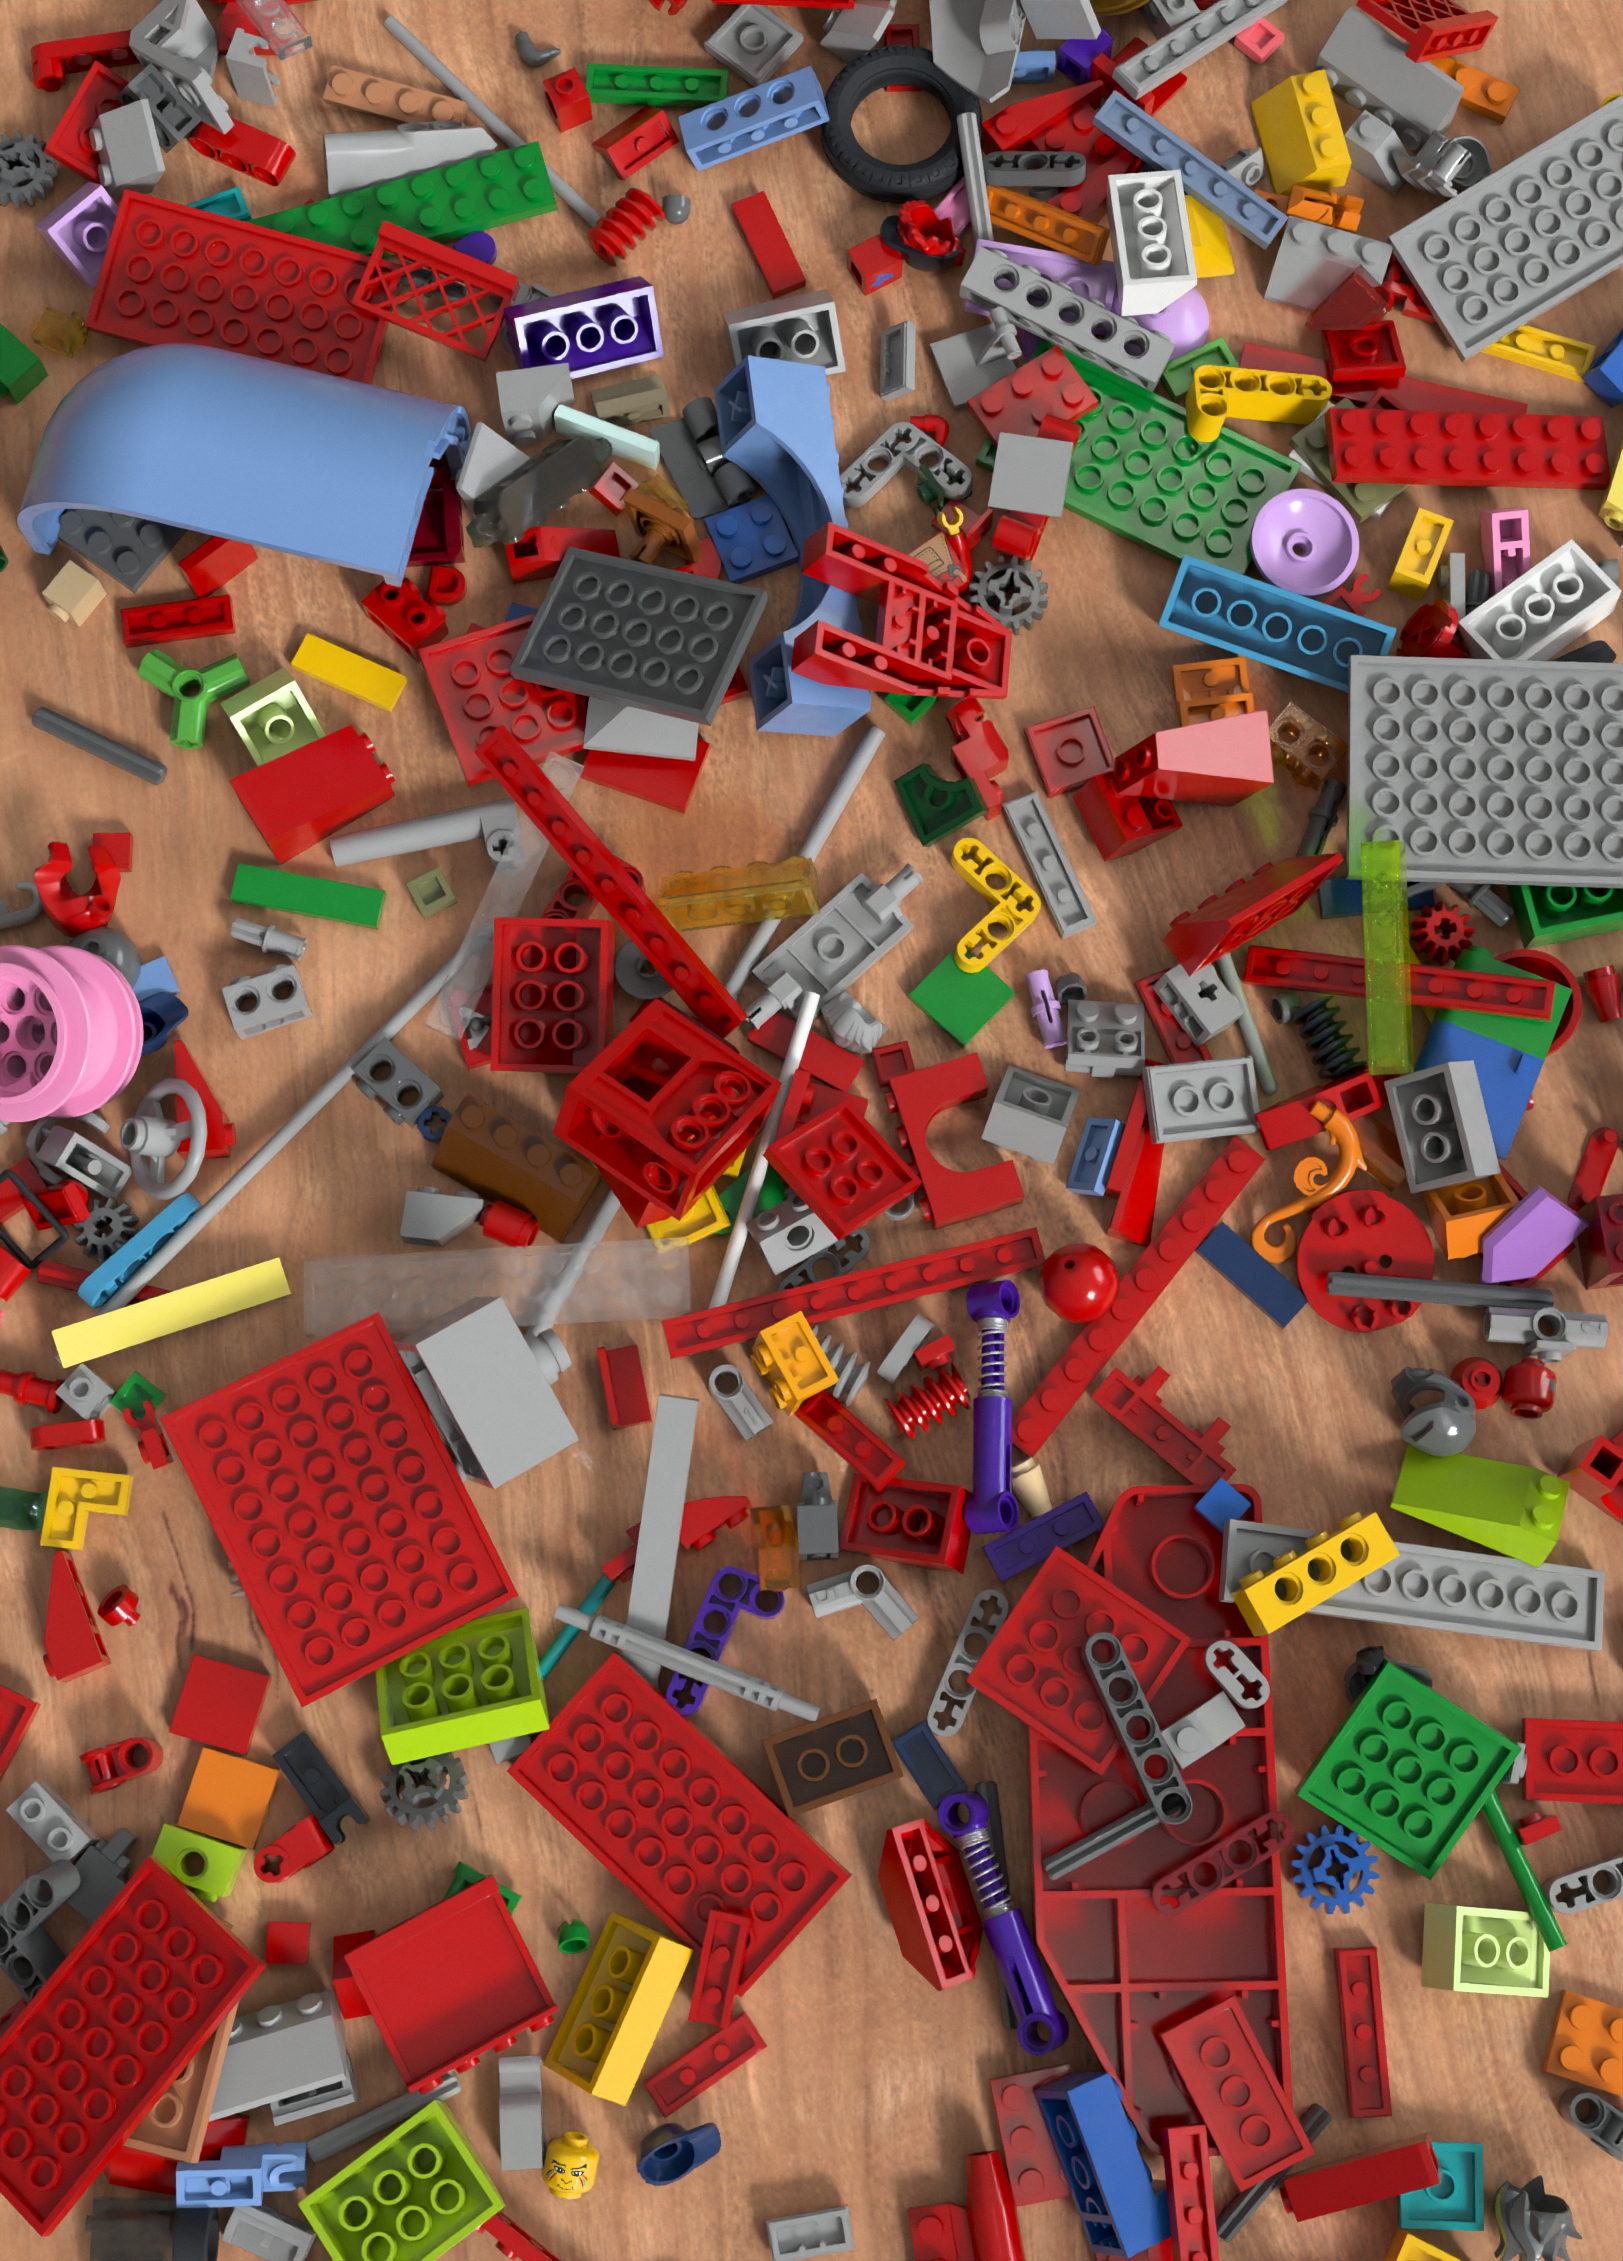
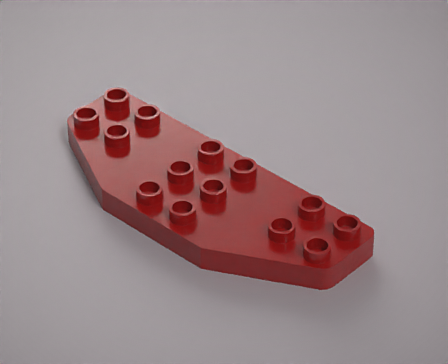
(1101, 1938)

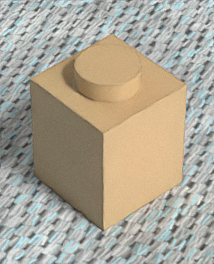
(73, 594)

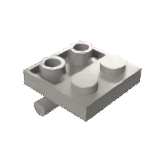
(1105, 1038)

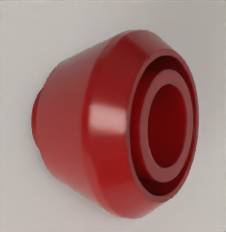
(1488, 1380)

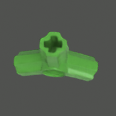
(191, 712)

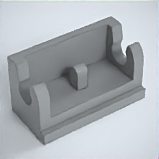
(249, 70)
(317, 2099)
(269, 2233)

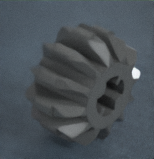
(117, 1218)

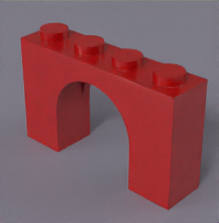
(948, 1194)
(1597, 1475)

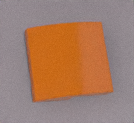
(1211, 690)

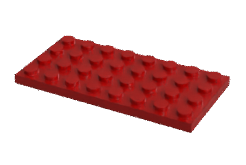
(236, 289)
(480, 694)
(676, 1817)
(111, 2038)

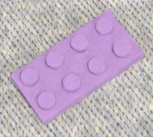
(1082, 277)

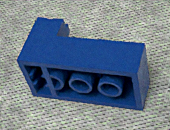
(1098, 2153)

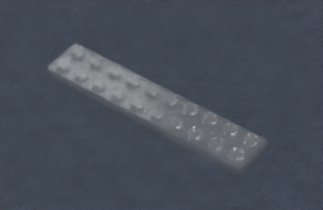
(534, 1281)

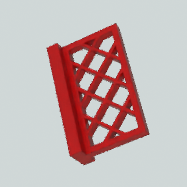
(1432, 26)
(449, 263)

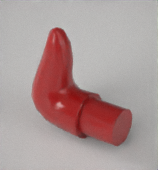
(934, 424)

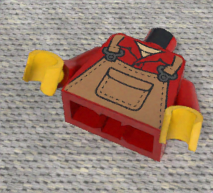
(948, 554)

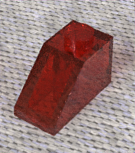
(1351, 304)

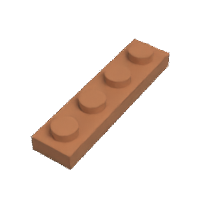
(389, 98)

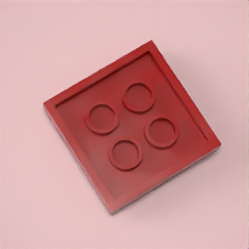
(842, 1169)

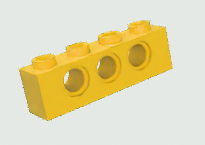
(1369, 1548)

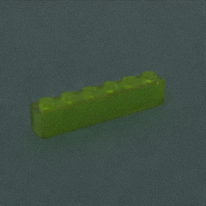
(1387, 957)

